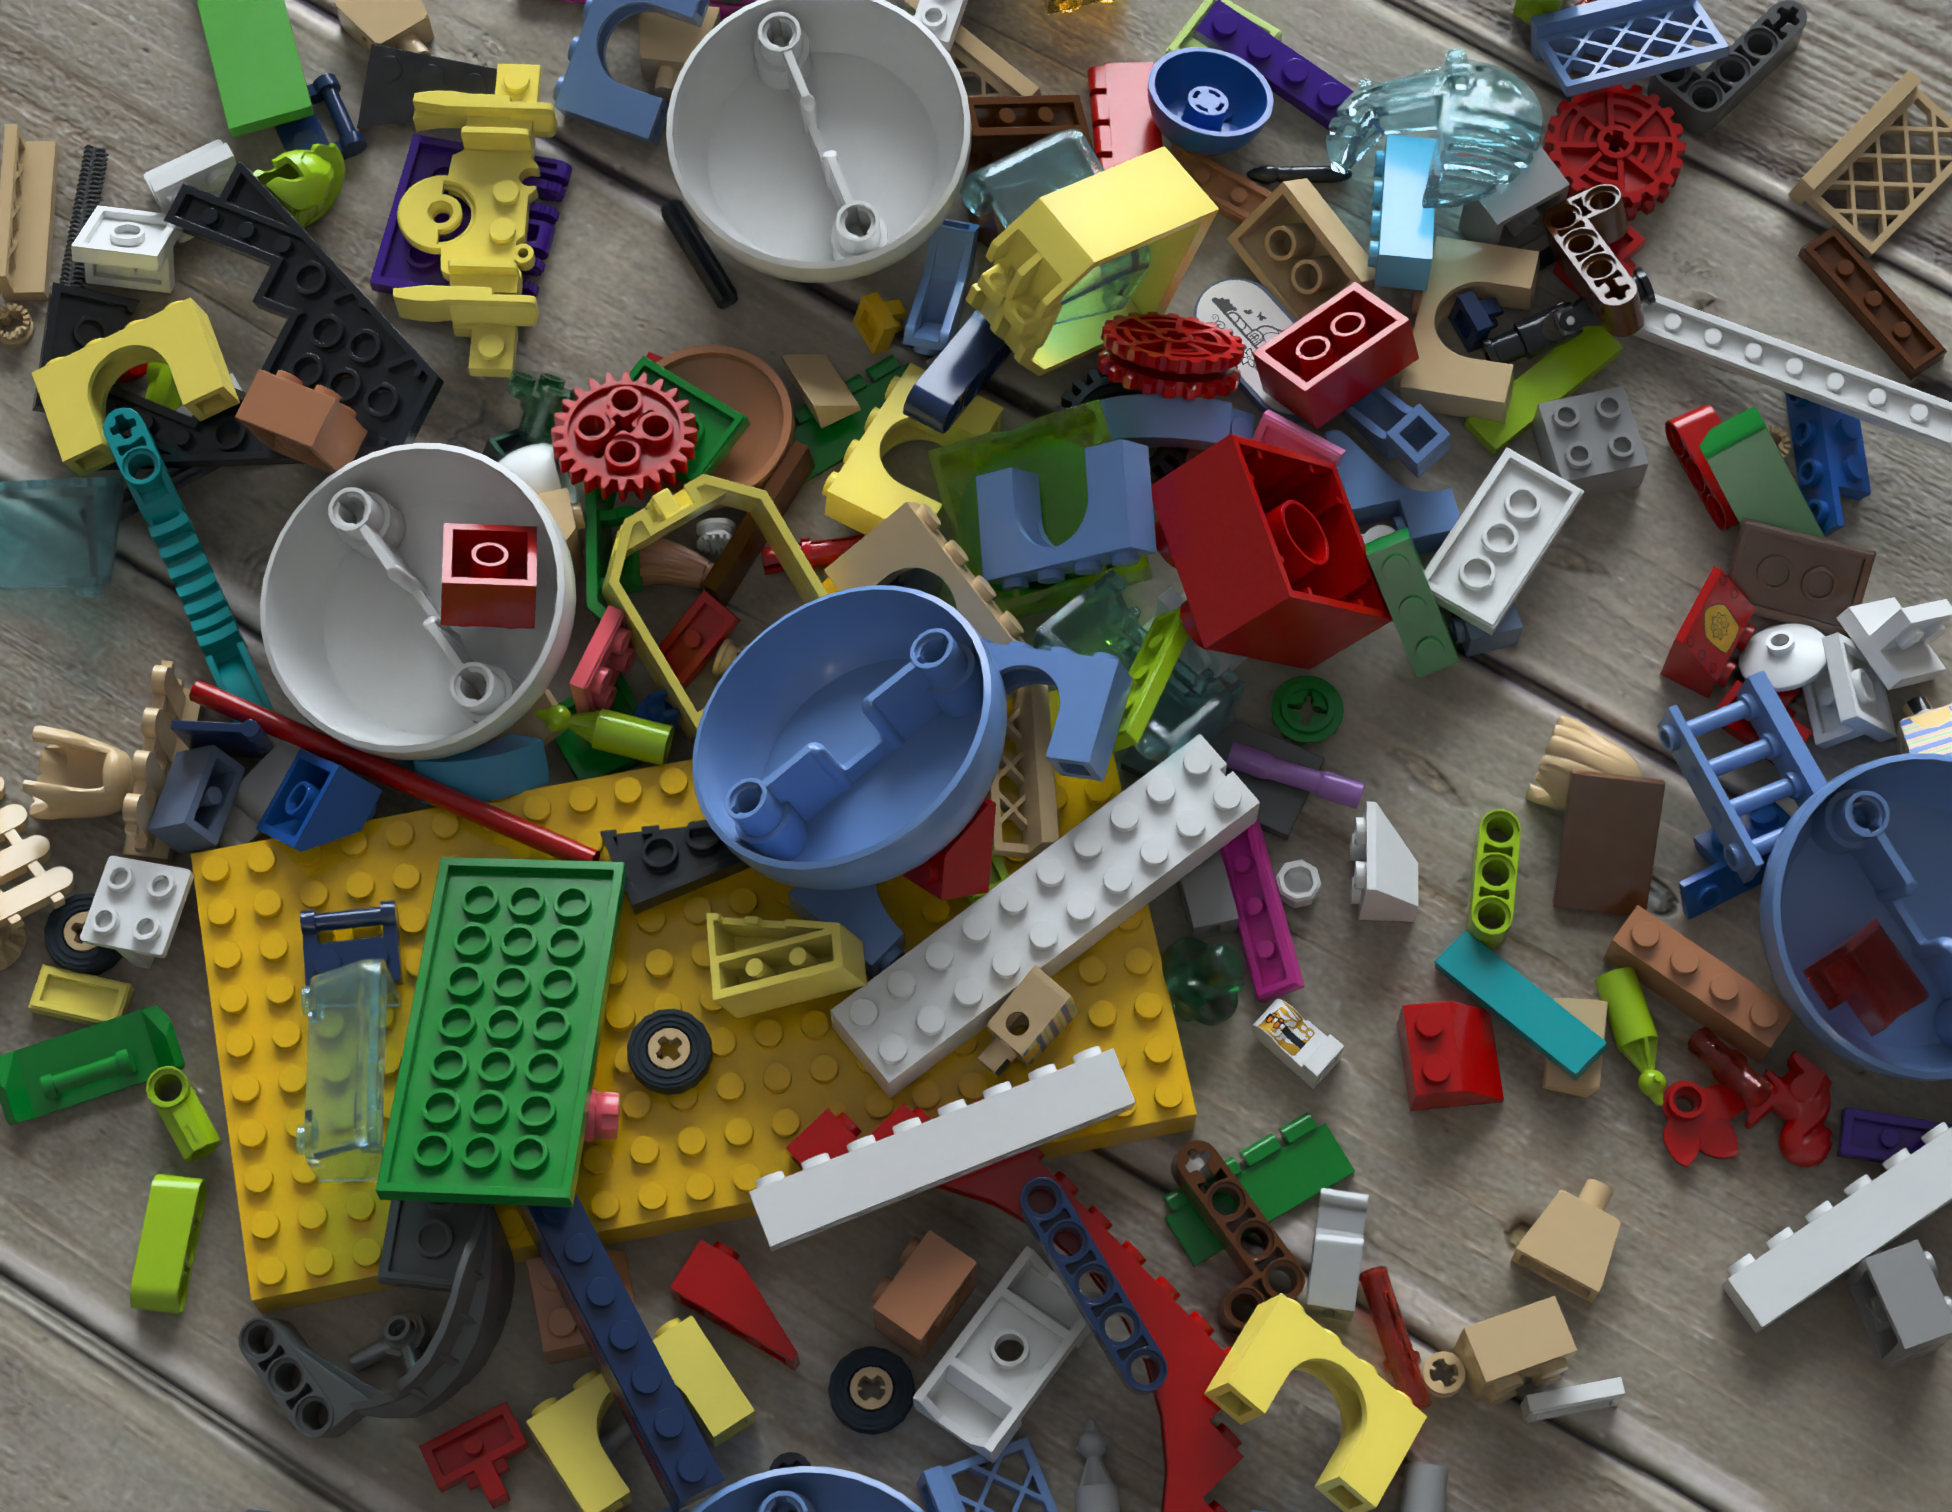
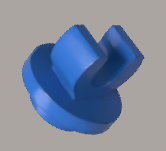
(657, 709)

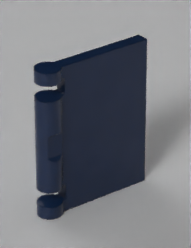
(234, 739)

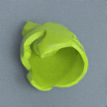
(306, 181)

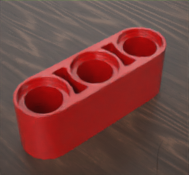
(1684, 437)

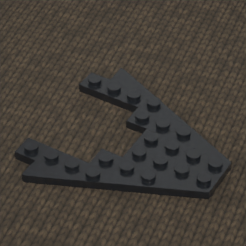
(328, 338)

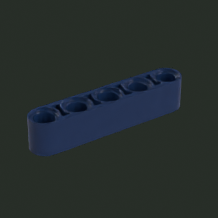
(956, 375)
(1094, 1311)

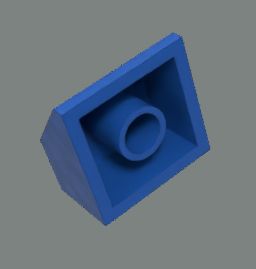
(318, 804)

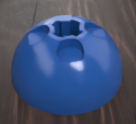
(1208, 100)

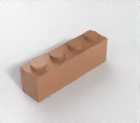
(1699, 984)

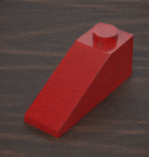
(726, 1295)

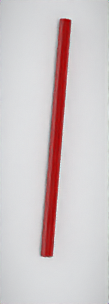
(393, 775)

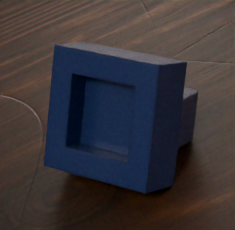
(1474, 318)

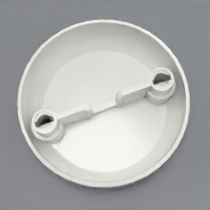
(819, 137)
(359, 605)

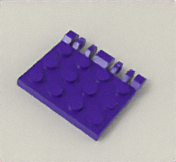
(405, 266)

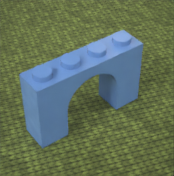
(588, 88)
(1113, 532)
(1091, 701)

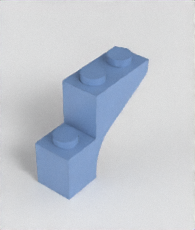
(942, 287)
(1399, 430)
(1379, 497)

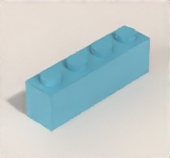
(1402, 225)

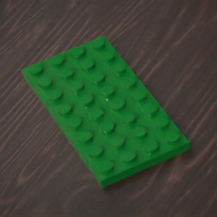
(504, 1033)

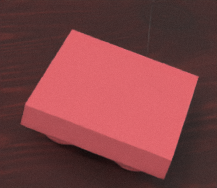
(602, 662)

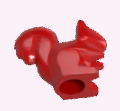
(1803, 1103)

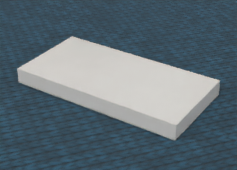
(1500, 540)

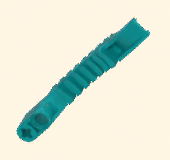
(184, 557)

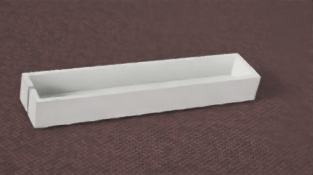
(1044, 914)

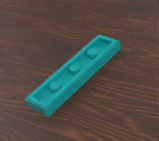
(1520, 1005)

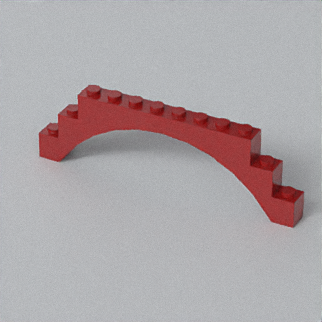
(1192, 1447)

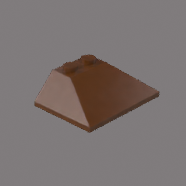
(1009, 124)

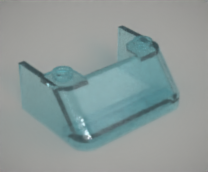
(346, 1070)

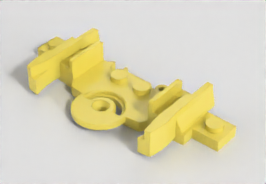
(488, 176)

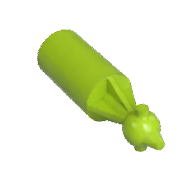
(614, 732)
(1633, 1027)

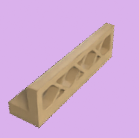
(26, 215)
(1034, 777)

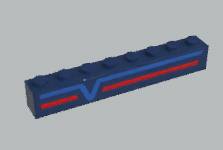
(624, 1352)

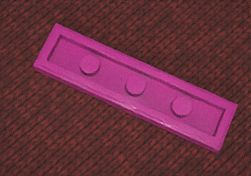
(1261, 916)

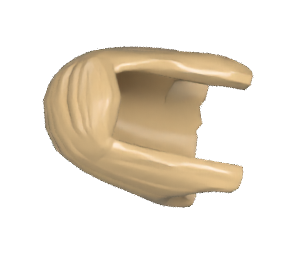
(1576, 748)
(78, 777)

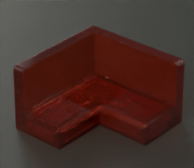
(1869, 976)

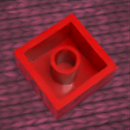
(489, 576)

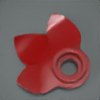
(1705, 1127)

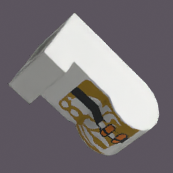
(1297, 1042)

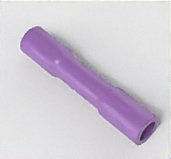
(1267, 766)

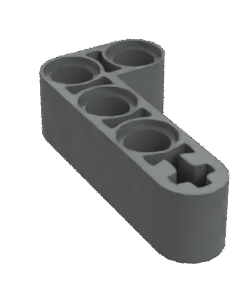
(1742, 66)

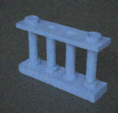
(1777, 742)

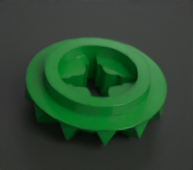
(1324, 700)

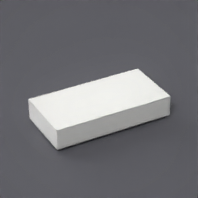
(1572, 1400)

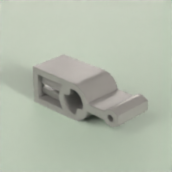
(255, 796)
(1208, 899)
(1336, 1255)

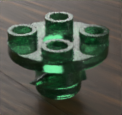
(538, 403)
(1203, 979)

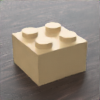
(1515, 1351)

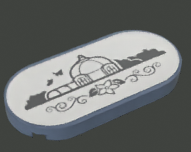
(1256, 318)

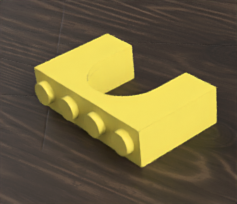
(78, 385)
(863, 490)
(1374, 1416)
(570, 1427)

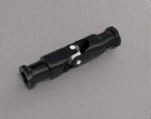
(1527, 336)

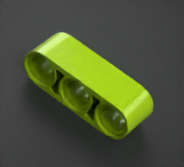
(1499, 859)
(168, 1244)

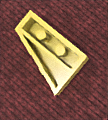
(780, 963)

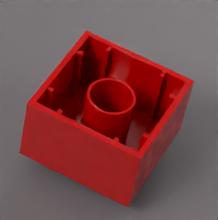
(1267, 554)

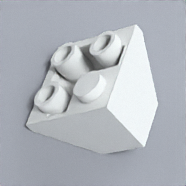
(1383, 870)

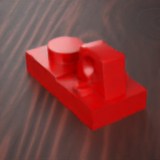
(697, 637)

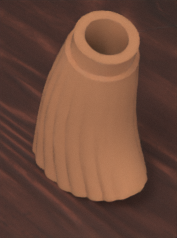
(673, 564)

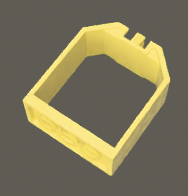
(1081, 228)
(664, 515)

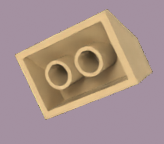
(1300, 249)

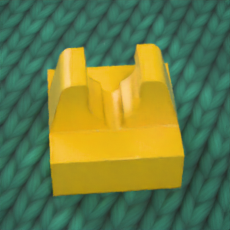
(878, 321)

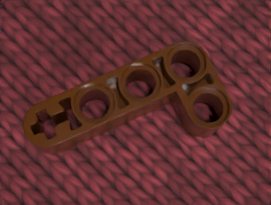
(1579, 243)
(1229, 1229)

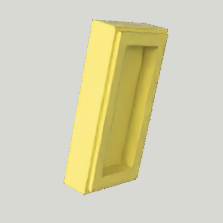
(79, 996)

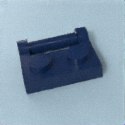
(308, 131)
(332, 955)

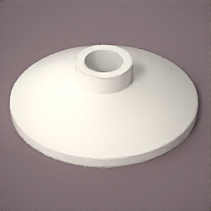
(1788, 655)

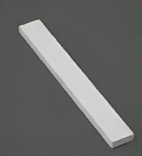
(1799, 372)

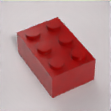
(1336, 355)

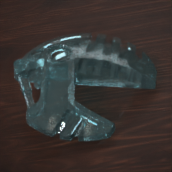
(1482, 119)

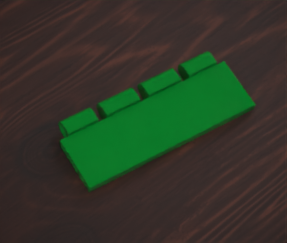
(831, 442)
(1274, 1179)

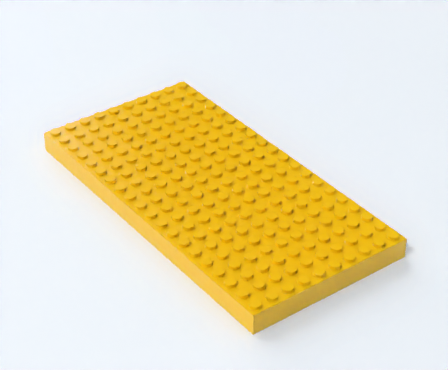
(675, 1155)

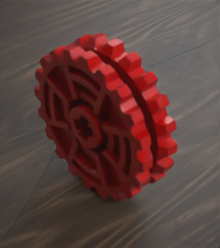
(1630, 125)
(1170, 355)

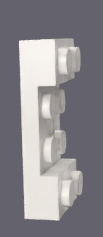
(979, 1393)

